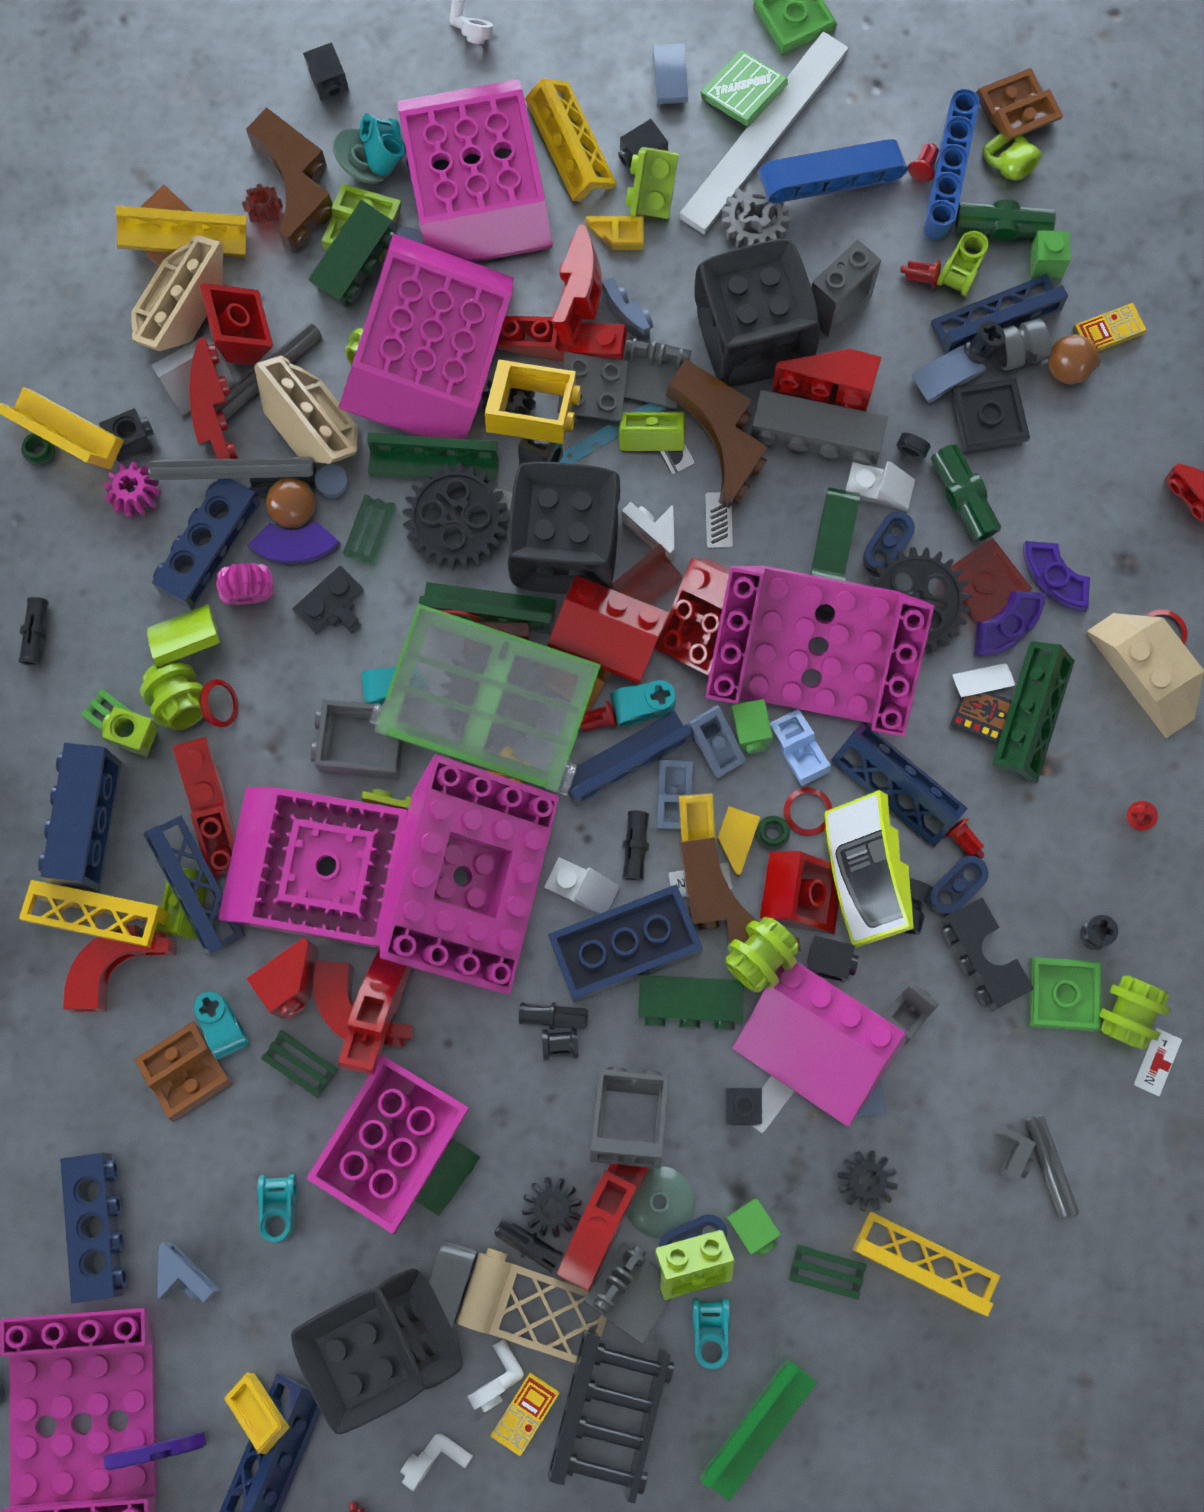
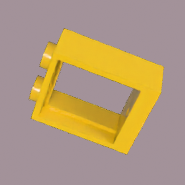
(536, 379)

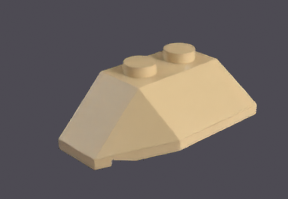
(173, 302)
(305, 412)
(1152, 667)

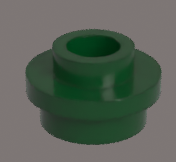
(32, 442)
(777, 823)

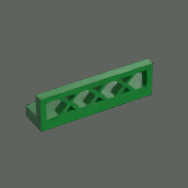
(757, 1430)

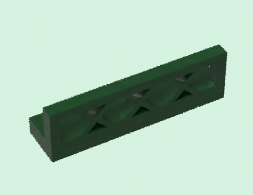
(412, 456)
(492, 605)
(1034, 710)

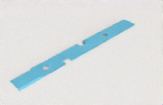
(601, 437)

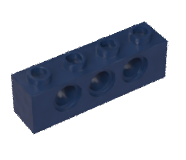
(207, 559)
(78, 1212)

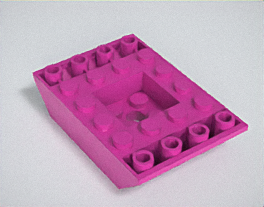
(500, 840)
(277, 856)

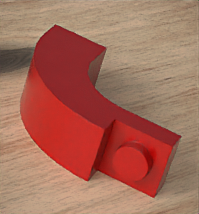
(91, 971)
(334, 1001)

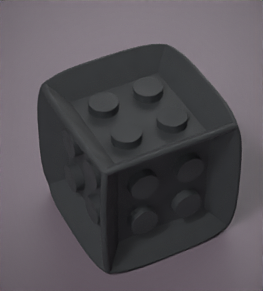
(755, 310)
(562, 526)
(376, 1351)

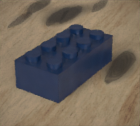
(80, 817)
(625, 943)

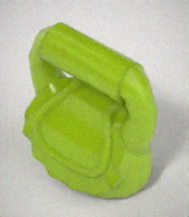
(1014, 162)

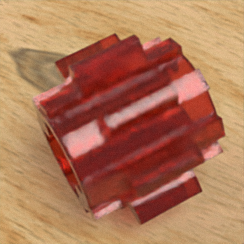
(262, 204)

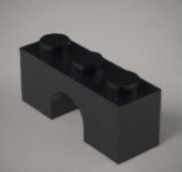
(995, 983)

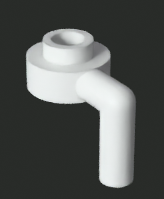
(475, 29)
(489, 1394)
(417, 1467)

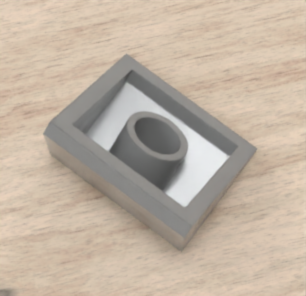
(175, 374)

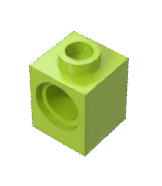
(141, 738)

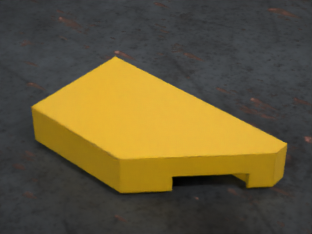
(618, 231)
(736, 836)

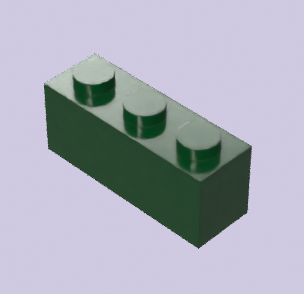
(354, 254)
(691, 1002)

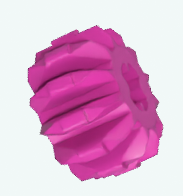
(127, 501)
(244, 584)

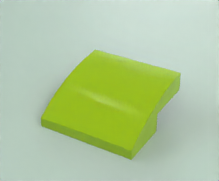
(346, 202)
(183, 635)

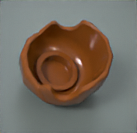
(1073, 359)
(290, 502)

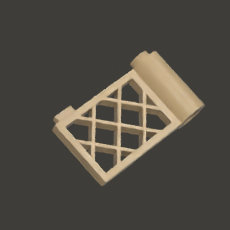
(489, 1294)

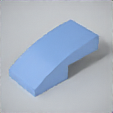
(800, 747)

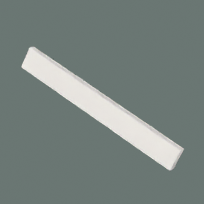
(763, 133)

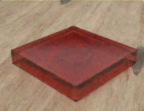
(990, 580)

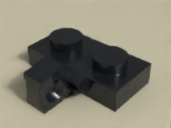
(331, 602)

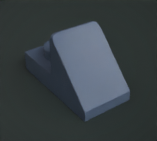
(716, 741)
(177, 1268)

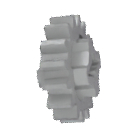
(754, 218)

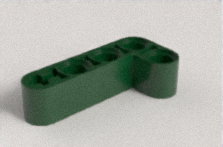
(835, 536)

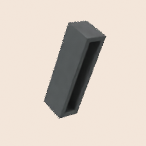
(818, 427)

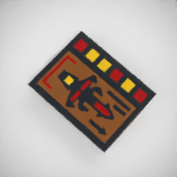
(982, 714)

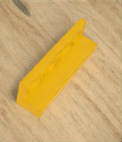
(565, 138)
(169, 229)
(63, 428)
(97, 904)
(921, 1276)

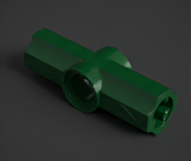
(1004, 220)
(966, 493)

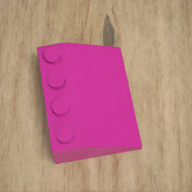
(820, 1042)
(388, 1144)

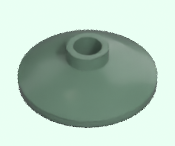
(352, 158)
(678, 1208)

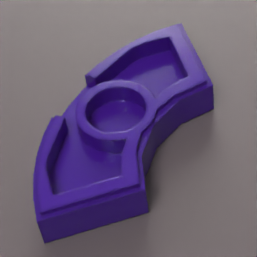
(294, 546)
(1054, 576)
(1011, 624)
(154, 1451)

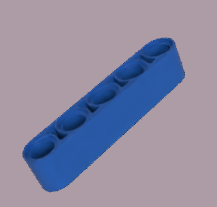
(956, 152)
(832, 171)

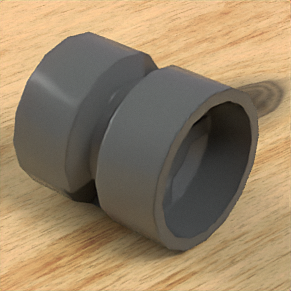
(1027, 343)

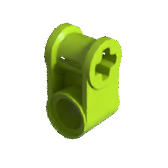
(963, 267)

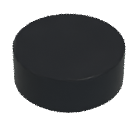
(913, 445)

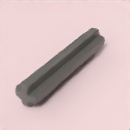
(1052, 1167)

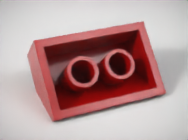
(608, 629)

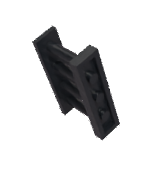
(576, 1426)

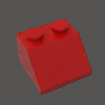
(237, 323)
(800, 892)
(287, 980)

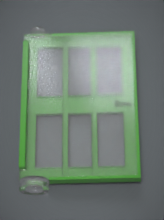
(488, 699)

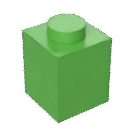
(1050, 254)
(751, 726)
(754, 1228)

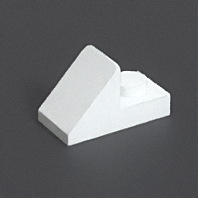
(880, 486)
(651, 532)
(582, 886)

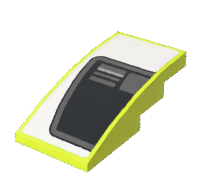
(868, 869)

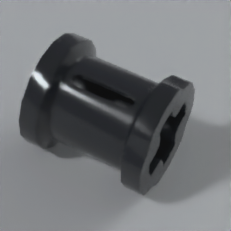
(984, 342)
(1107, 927)
(560, 1044)

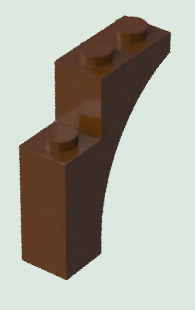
(300, 165)
(723, 416)
(708, 892)

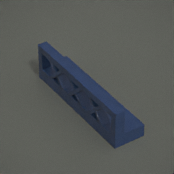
(1025, 310)
(628, 757)
(907, 776)
(181, 884)
(278, 1467)

